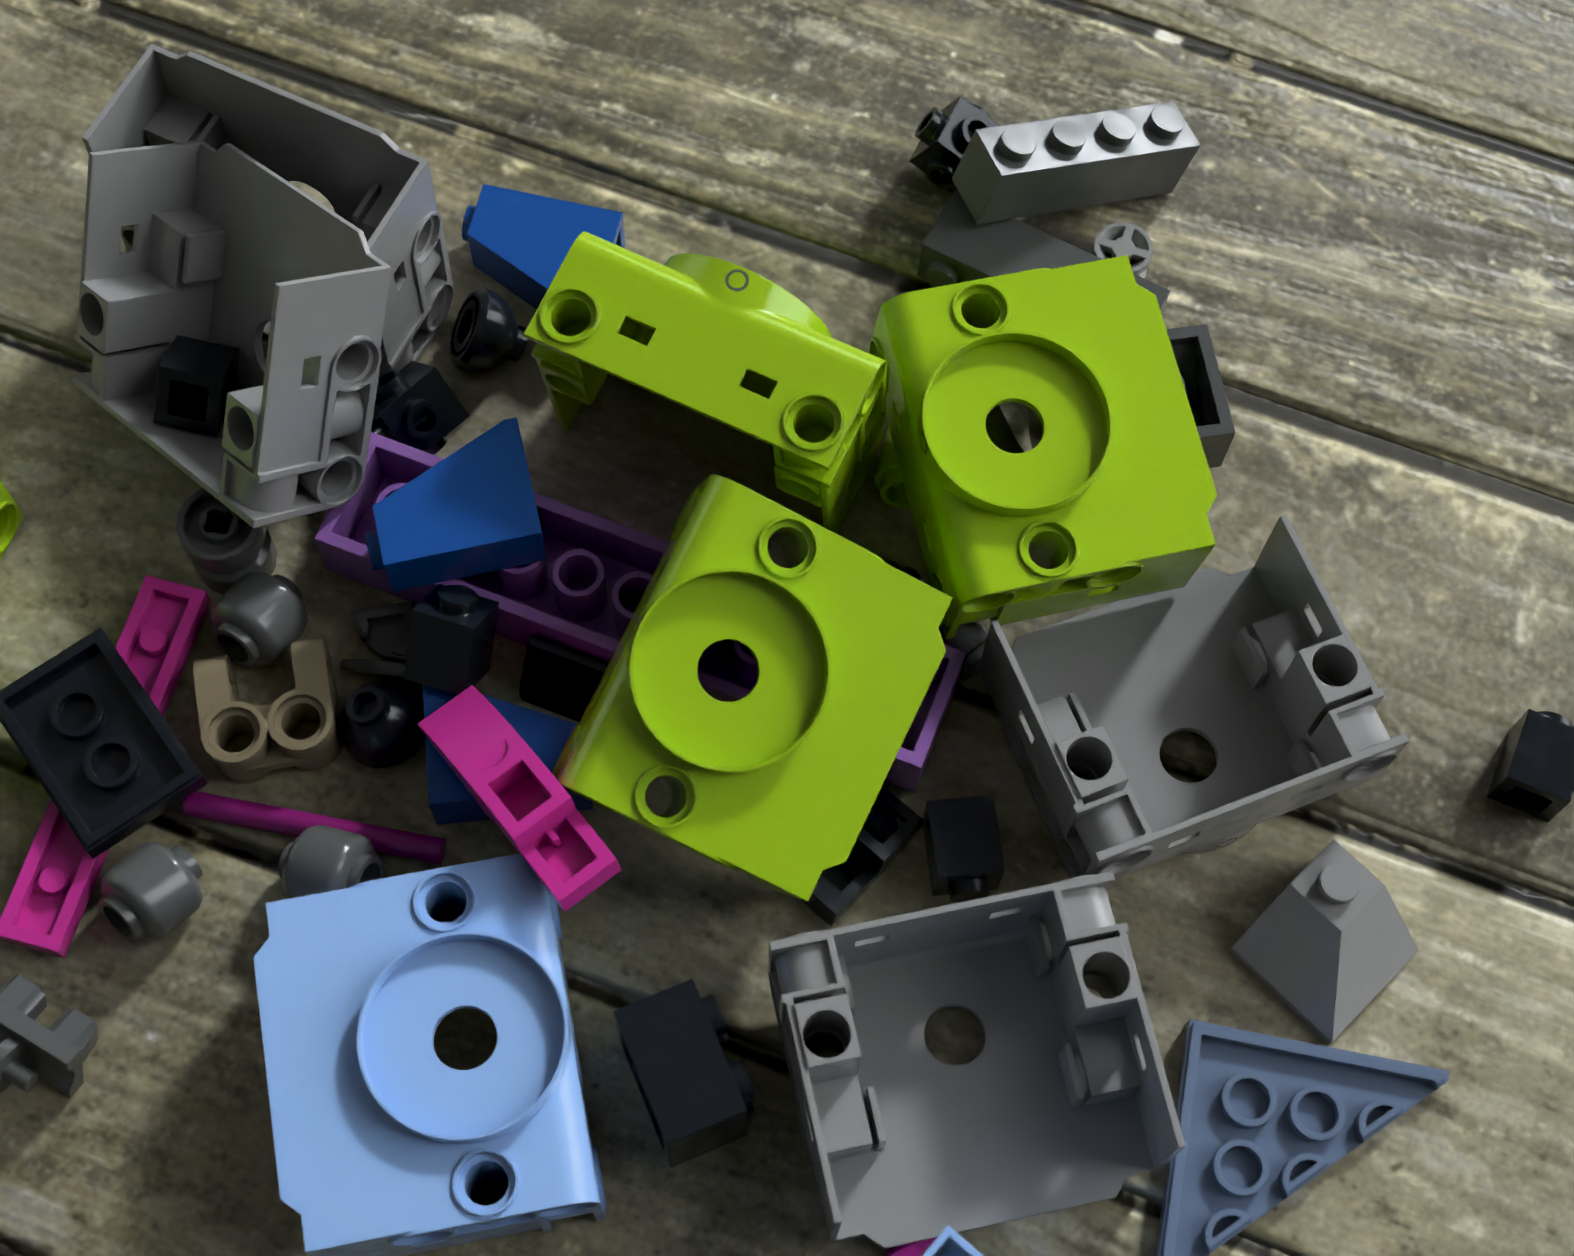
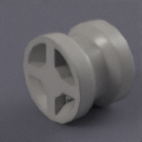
(1122, 240)

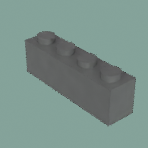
(1074, 161)
(968, 251)

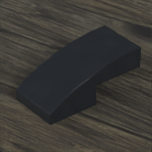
(881, 839)

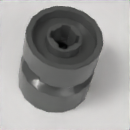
(222, 542)

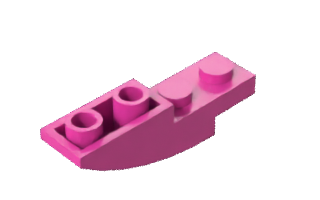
(520, 796)

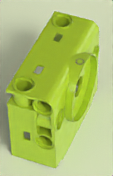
(720, 348)
(1112, 489)
(800, 759)

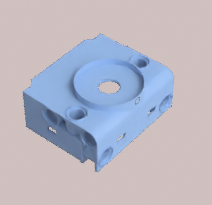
(366, 1120)

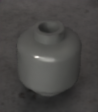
(258, 619)
(327, 861)
(151, 892)

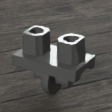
(35, 1051)

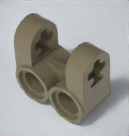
(272, 724)

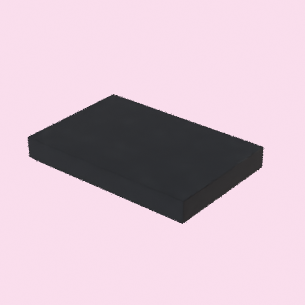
(97, 743)

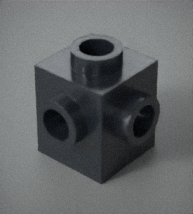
(945, 138)
(416, 407)

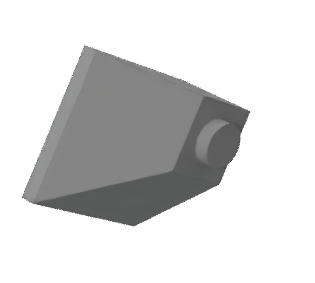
(1328, 942)

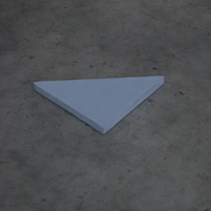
(1265, 1122)

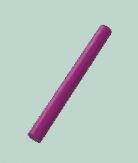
(294, 822)

